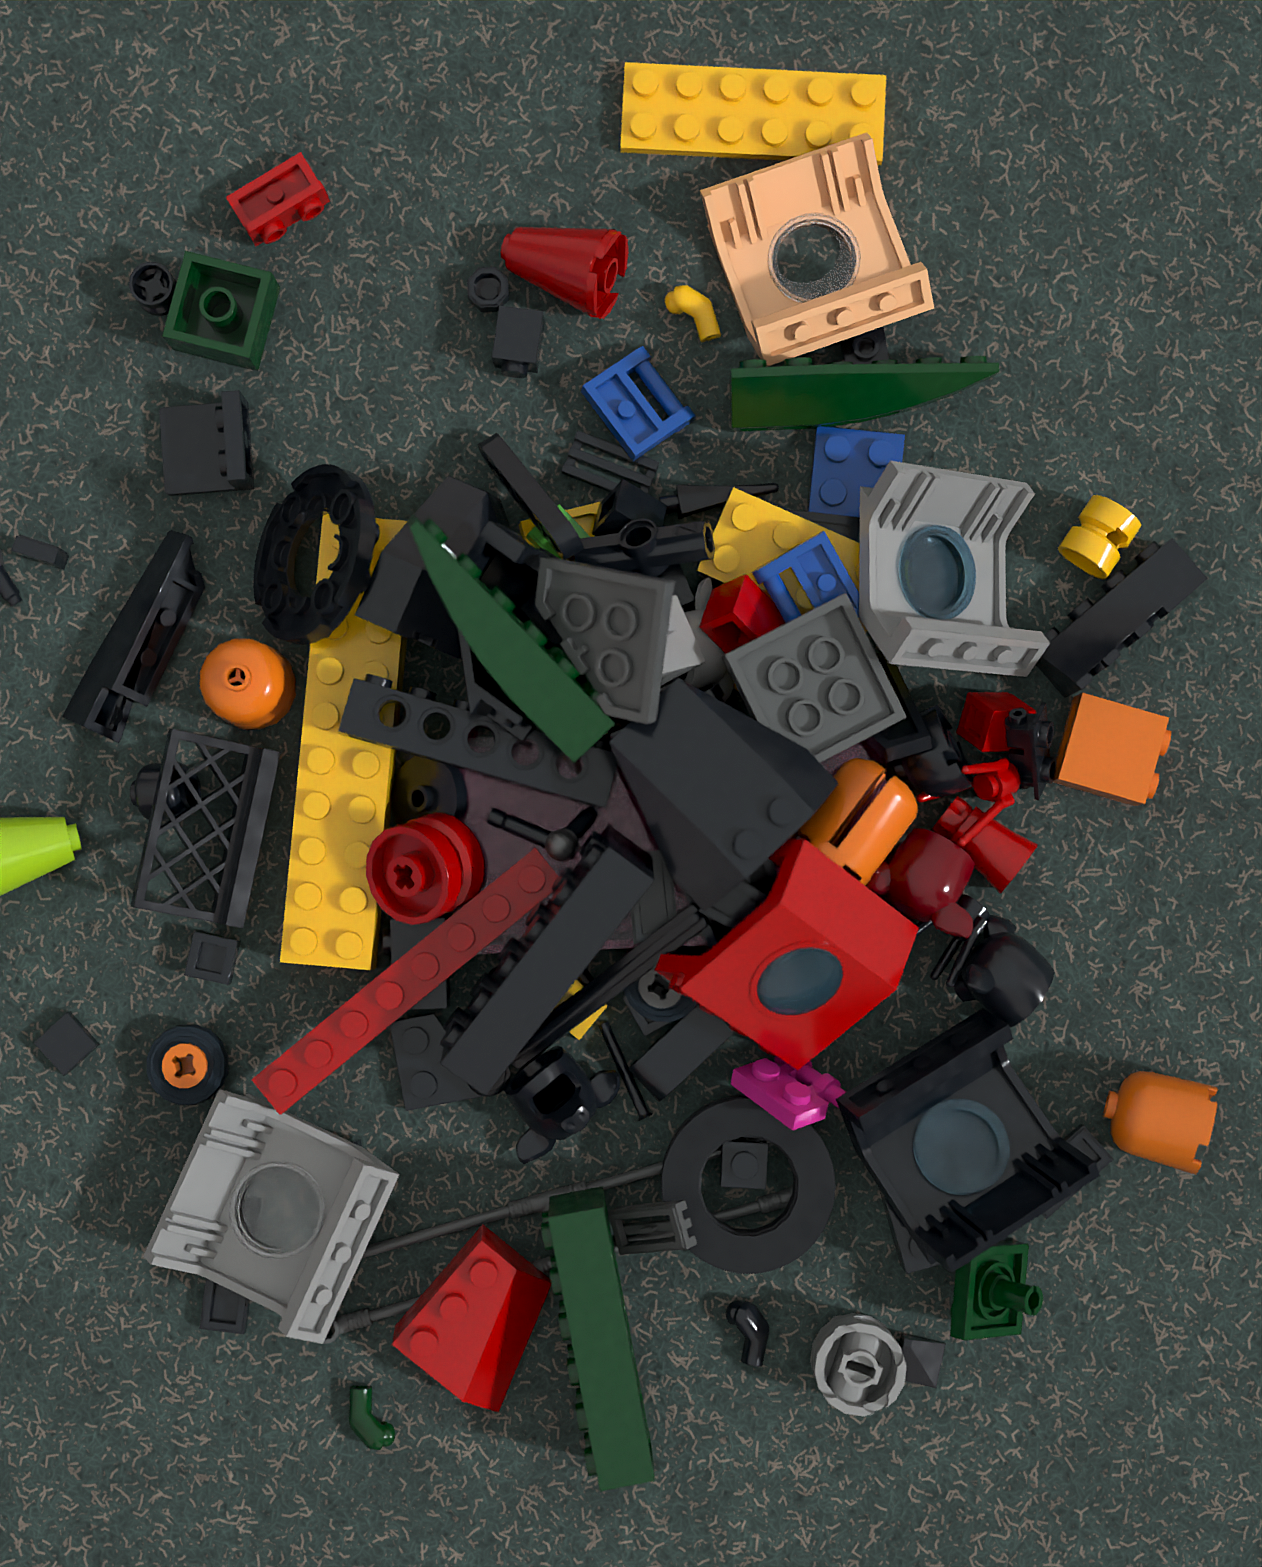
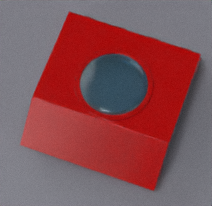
(802, 960)

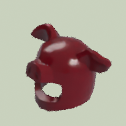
(927, 881)

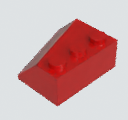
(475, 1320)

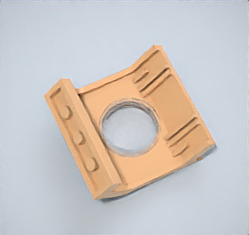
(827, 190)

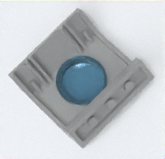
(939, 570)

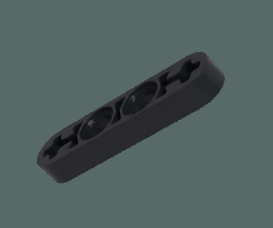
(530, 497)

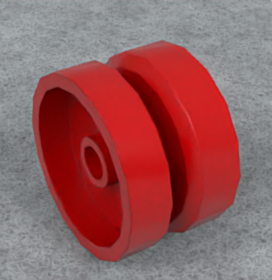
(424, 868)

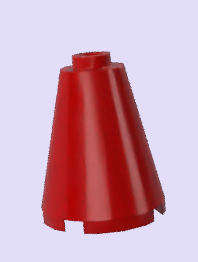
(570, 263)

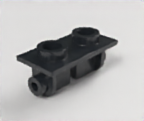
(1035, 736)

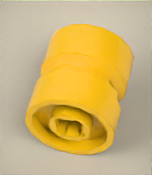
(1102, 532)

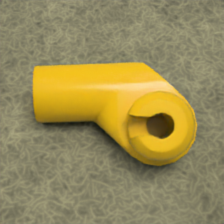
(697, 306)

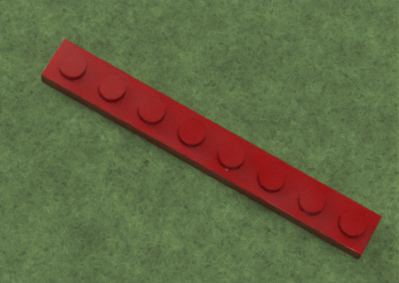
(406, 982)

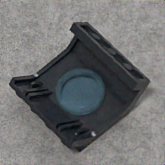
(961, 1143)

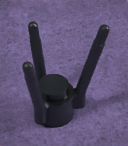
(979, 915)

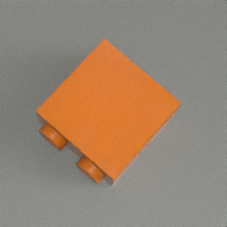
(1111, 750)

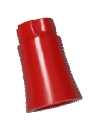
(995, 849)

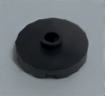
(428, 788)

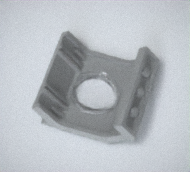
(273, 1212)

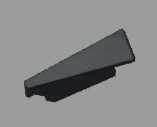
(139, 641)

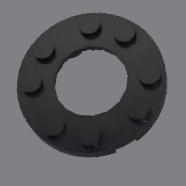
(350, 506)

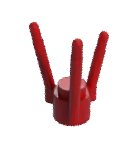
(995, 783)

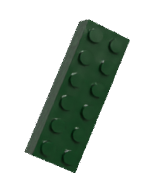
(600, 1334)

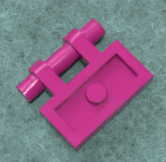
(780, 1091)

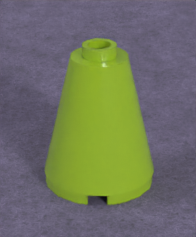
(34, 848)

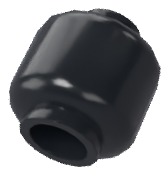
(144, 788)

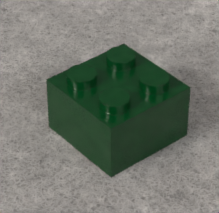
(221, 310)

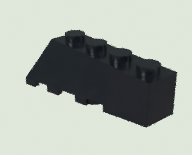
(1119, 616)

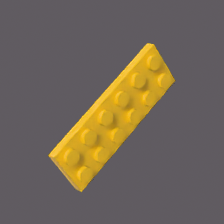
(747, 111)

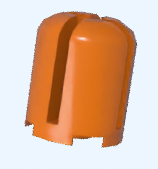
(876, 829)

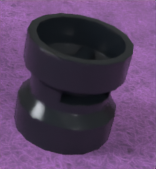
(148, 282)

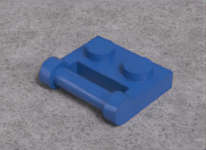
(628, 411)
(816, 570)

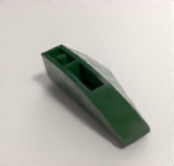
(842, 392)
(513, 652)

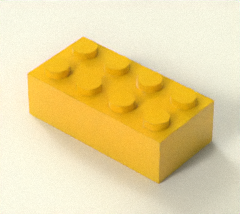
(758, 532)

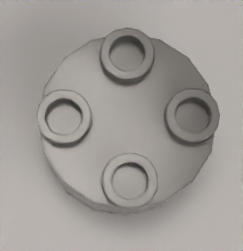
(857, 1364)

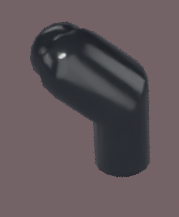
(754, 1329)

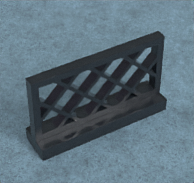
(243, 837)

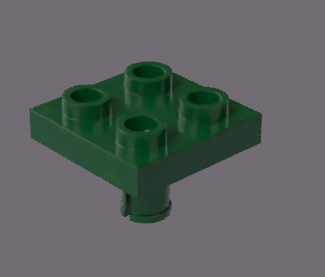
(993, 1293)

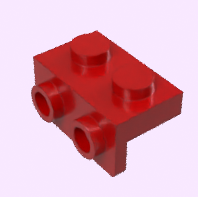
(279, 200)

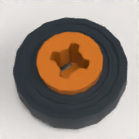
(198, 1052)

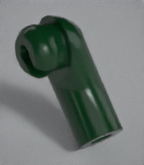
(363, 1422)

